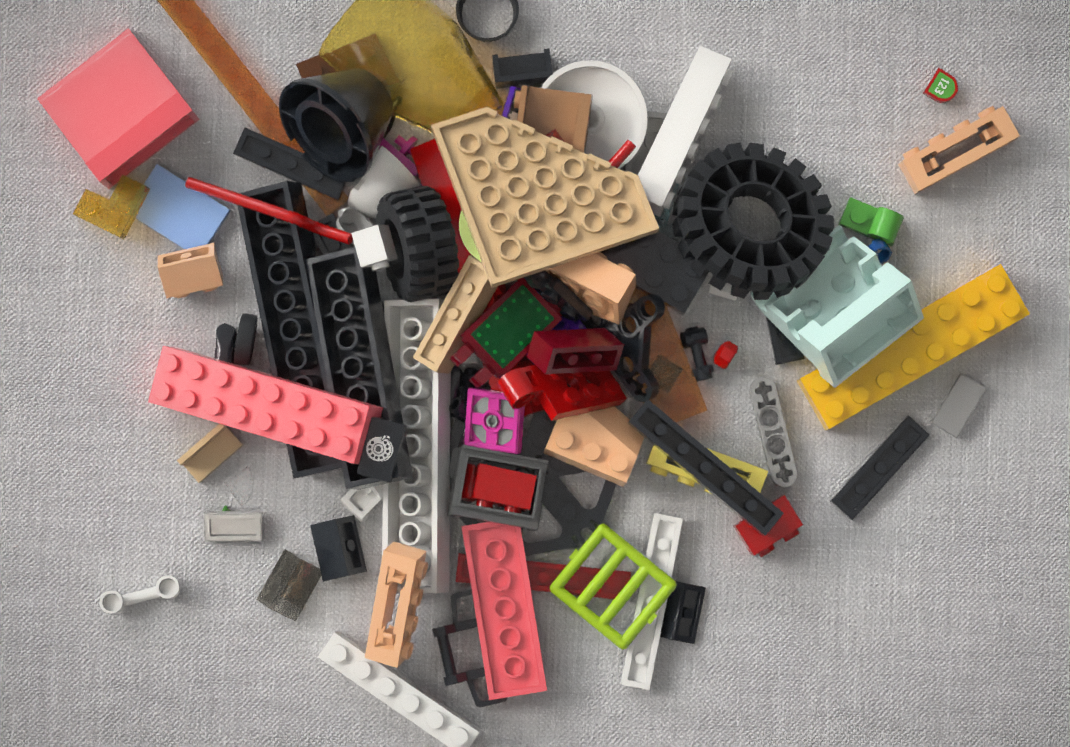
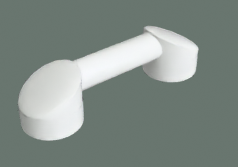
(115, 603)

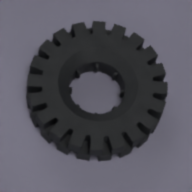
(728, 253)

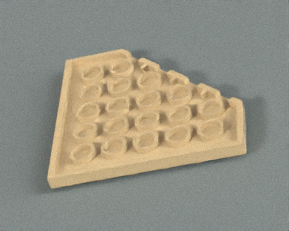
(535, 196)

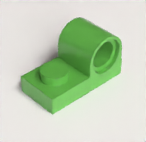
(871, 221)

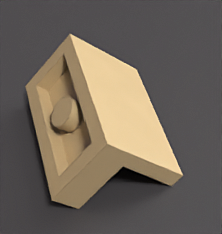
(210, 452)

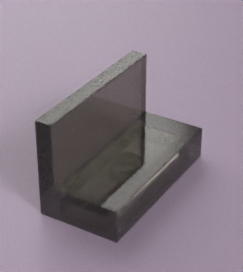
(289, 585)

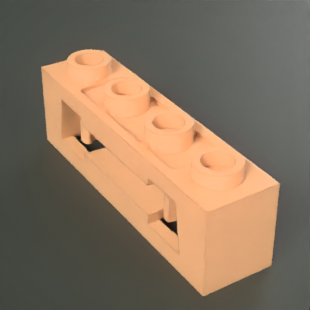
(999, 126)
(393, 644)

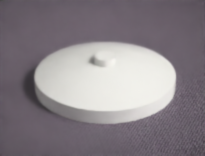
(616, 108)

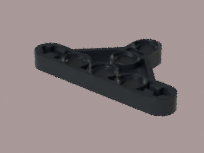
(635, 346)

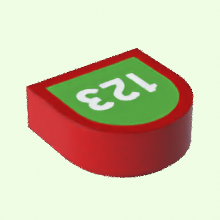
(941, 87)

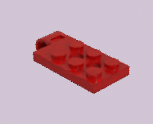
(559, 400)

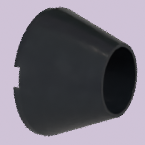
(337, 120)

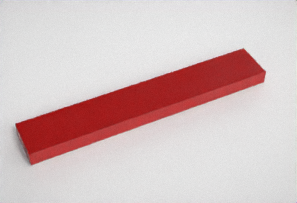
(543, 574)

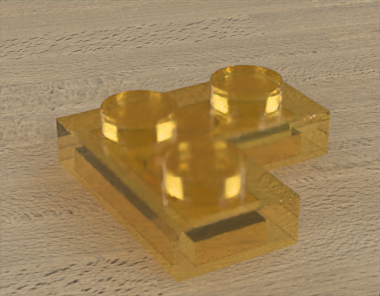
(118, 212)

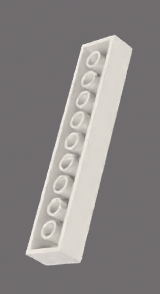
(419, 506)

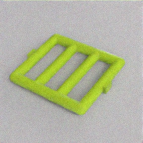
(646, 568)

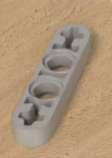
(777, 431)

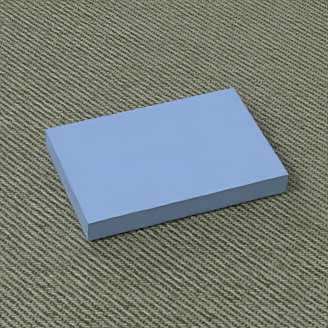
(179, 212)

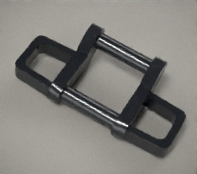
(452, 676)

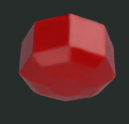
(725, 354)

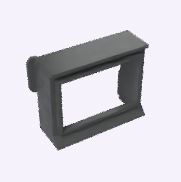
(458, 469)

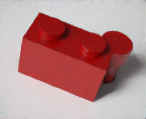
(498, 487)

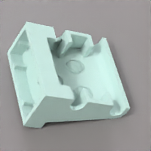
(845, 309)

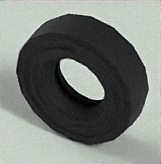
(245, 339)

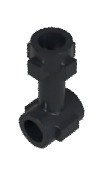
(694, 339)
(459, 405)

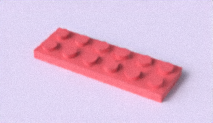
(504, 609)

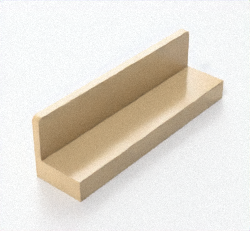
(459, 310)

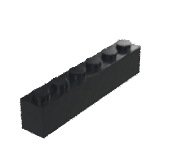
(705, 468)

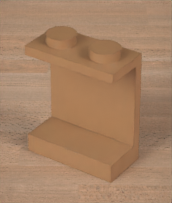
(556, 110)

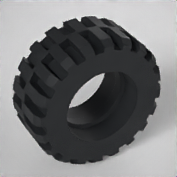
(422, 242)

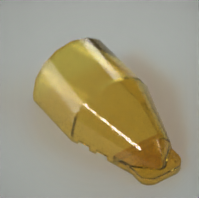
(415, 56)

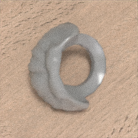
(352, 221)

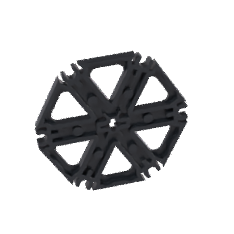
(555, 495)

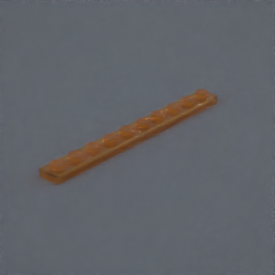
(238, 81)

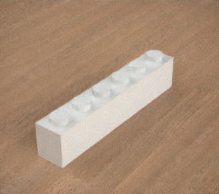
(682, 127)
(398, 693)

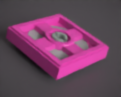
(493, 422)

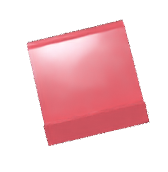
(118, 109)

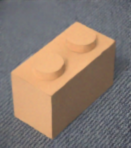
(190, 271)

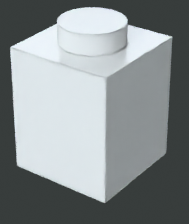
(375, 247)

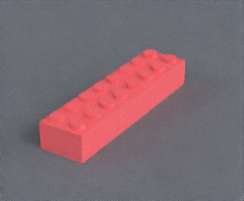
(262, 404)

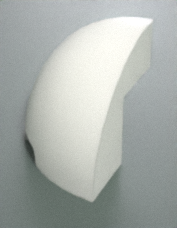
(384, 176)

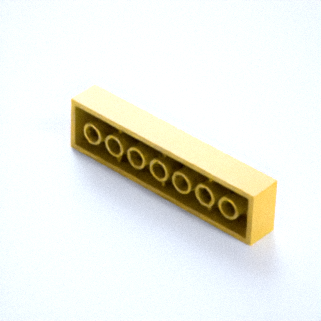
(947, 330)

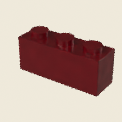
(575, 351)

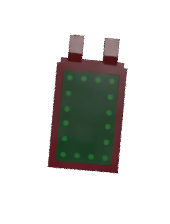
(505, 331)

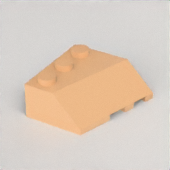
(599, 284)
(597, 444)

